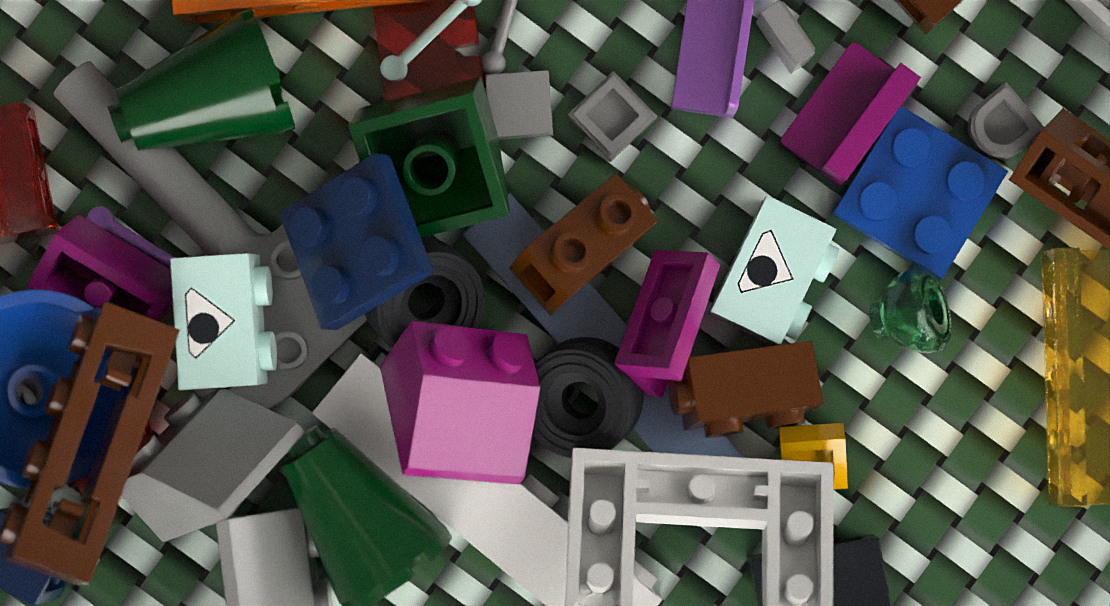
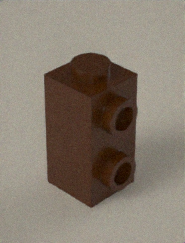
(583, 243)
(747, 386)

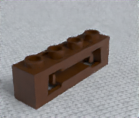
(1078, 160)
(125, 339)

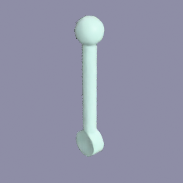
(395, 67)

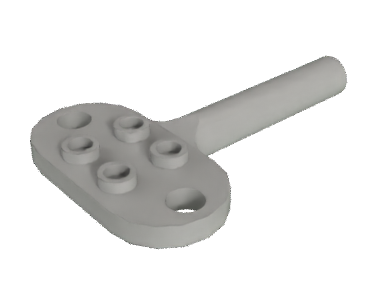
(217, 231)

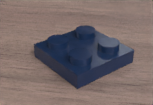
(356, 242)

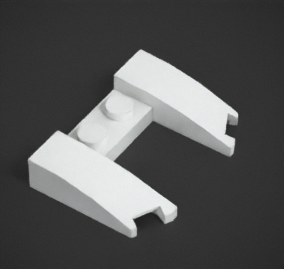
(626, 487)

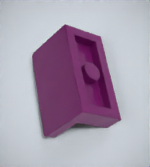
(848, 113)
(666, 318)

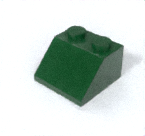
(441, 152)

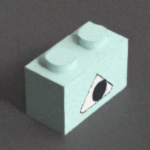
(774, 272)
(222, 321)

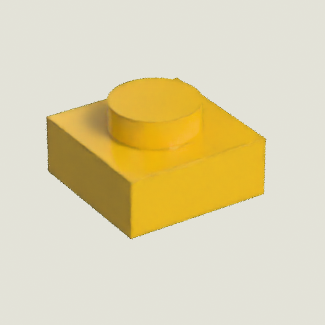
(817, 444)

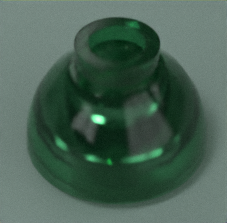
(913, 312)

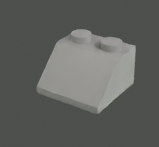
(205, 461)
(270, 561)

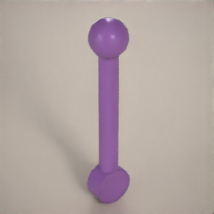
(104, 218)

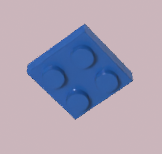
(919, 192)

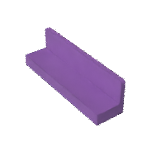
(712, 56)

